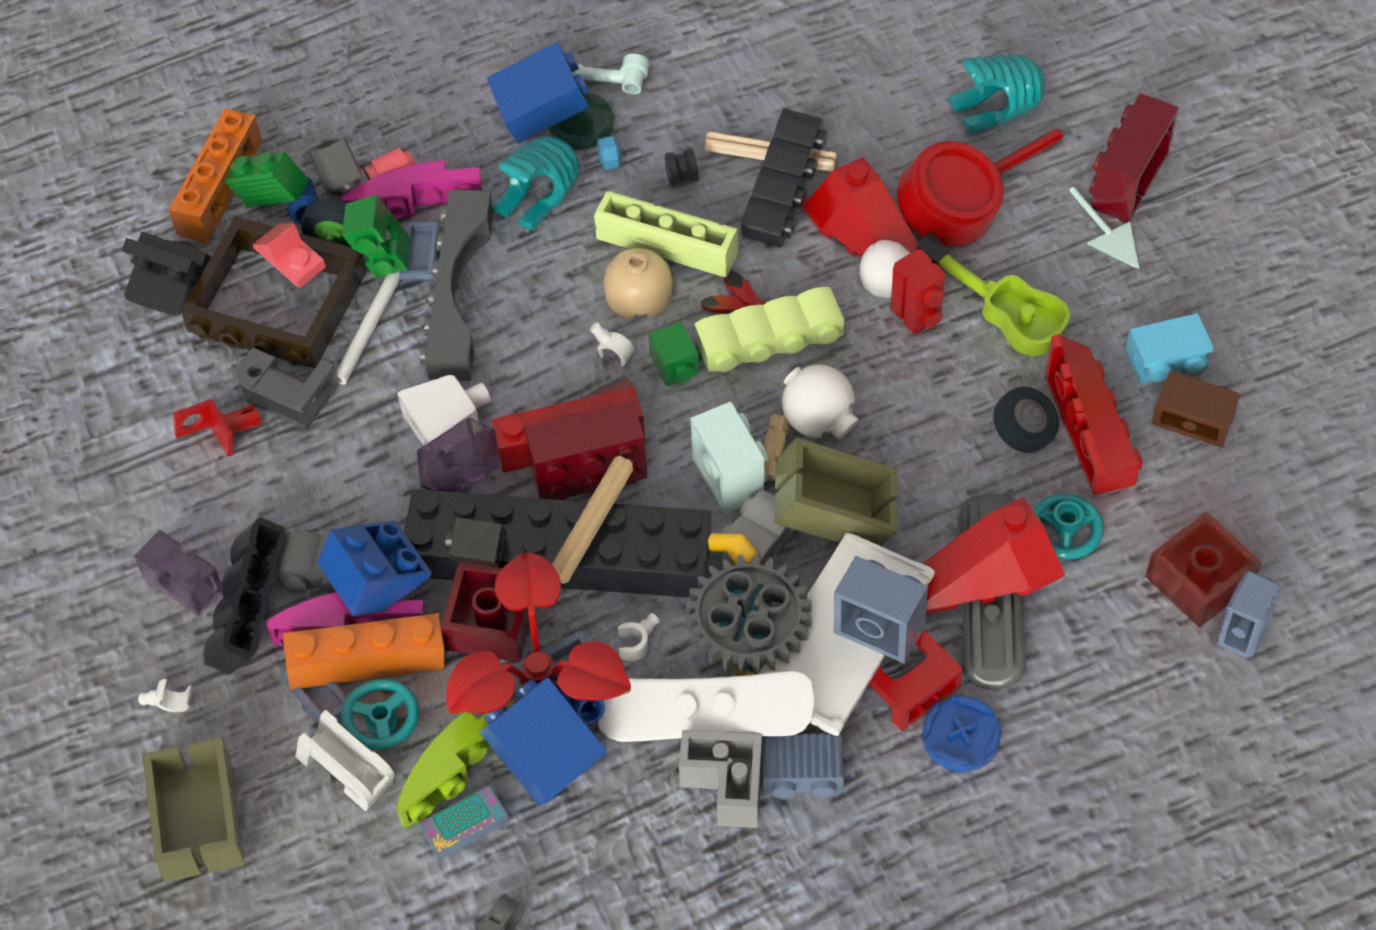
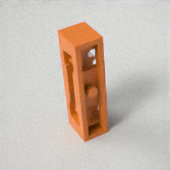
(206, 180)

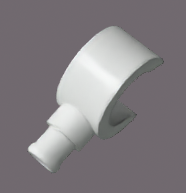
(612, 341)
(640, 630)
(167, 699)

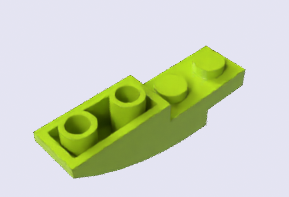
(442, 768)

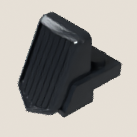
(163, 272)

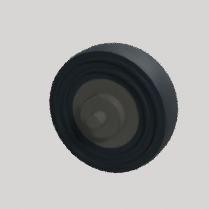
(1026, 419)

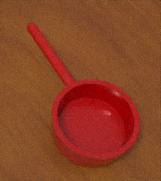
(959, 189)

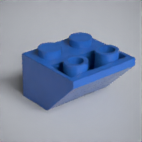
(372, 566)

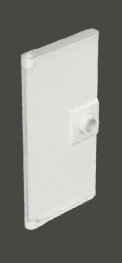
(834, 663)

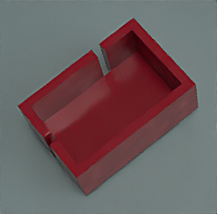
(1132, 157)
(576, 451)

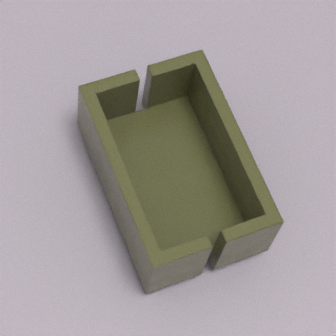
(834, 494)
(193, 810)

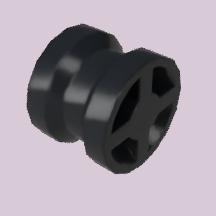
(681, 167)

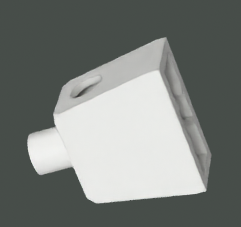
(439, 406)

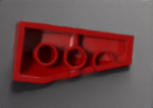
(992, 559)

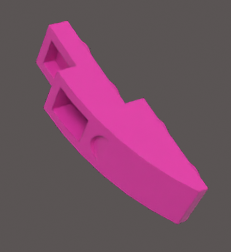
(416, 185)
(331, 612)

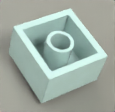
(728, 456)

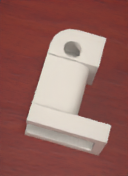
(359, 769)

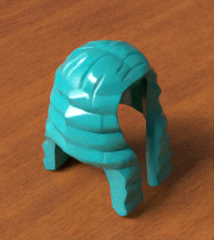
(1015, 74)
(538, 158)

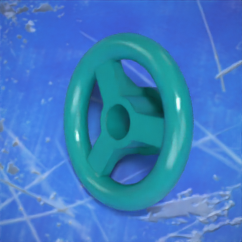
(1077, 512)
(384, 730)

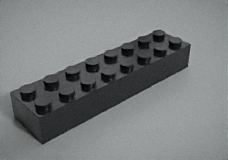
(632, 552)

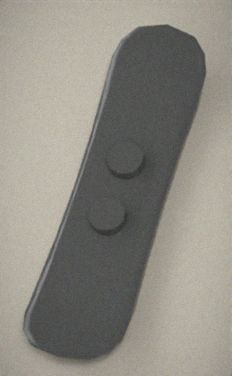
(991, 630)

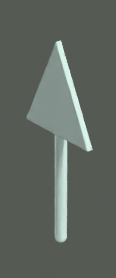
(1116, 242)

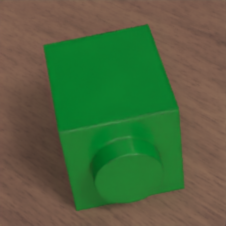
(673, 354)

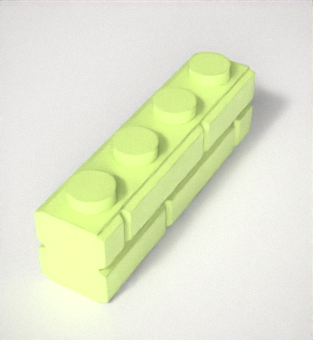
(667, 232)

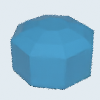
(609, 152)

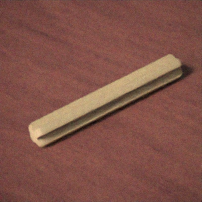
(757, 149)
(592, 518)

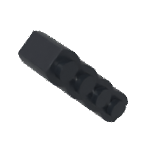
(782, 178)
(244, 596)

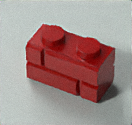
(917, 291)

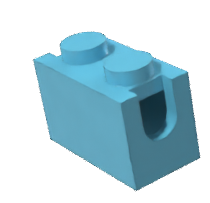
(1168, 346)

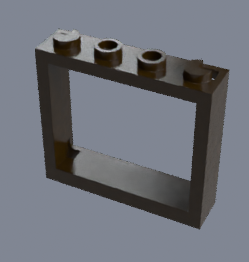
(236, 332)

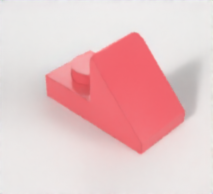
(290, 254)

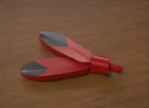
(742, 296)

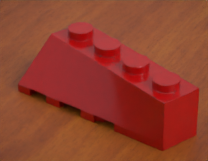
(1091, 416)
(511, 432)

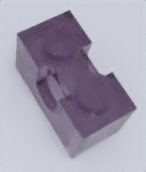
(471, 459)
(194, 579)

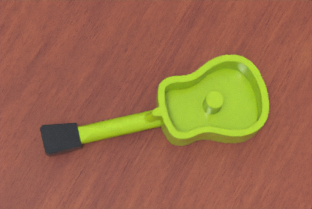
(1021, 312)

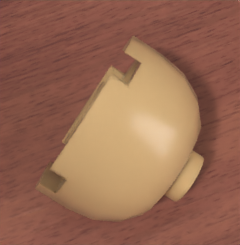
(638, 283)

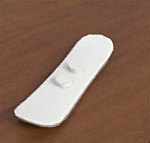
(737, 704)

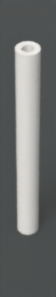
(367, 327)

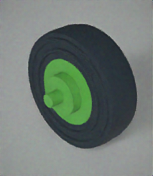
(325, 220)

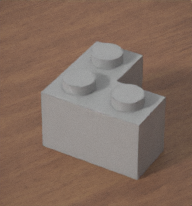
(728, 764)

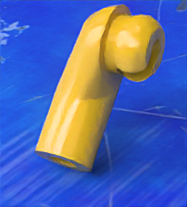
(733, 544)

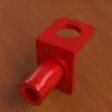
(221, 425)

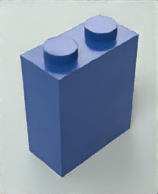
(539, 91)
(542, 740)

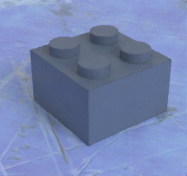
(880, 608)

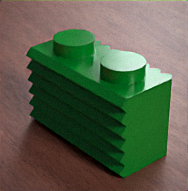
(266, 179)

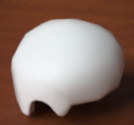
(878, 264)

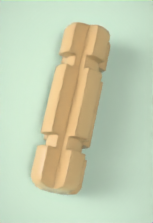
(775, 443)

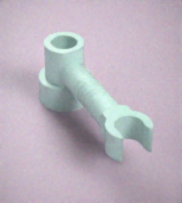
(630, 75)

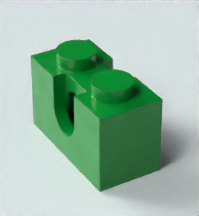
(365, 231)

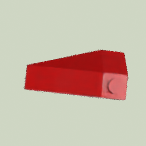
(857, 209)

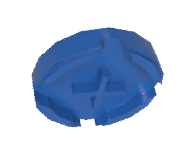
(961, 733)

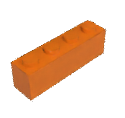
(364, 651)

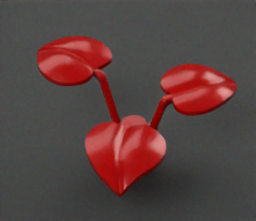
(485, 686)

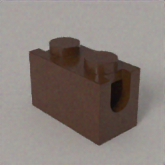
(1196, 408)

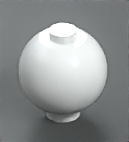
(819, 402)

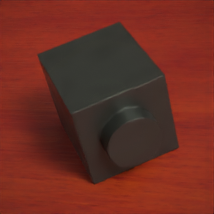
(476, 542)

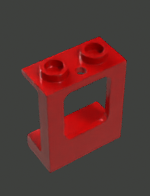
(922, 686)

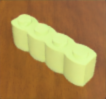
(769, 329)

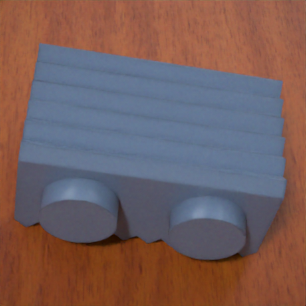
(1248, 614)
(802, 765)

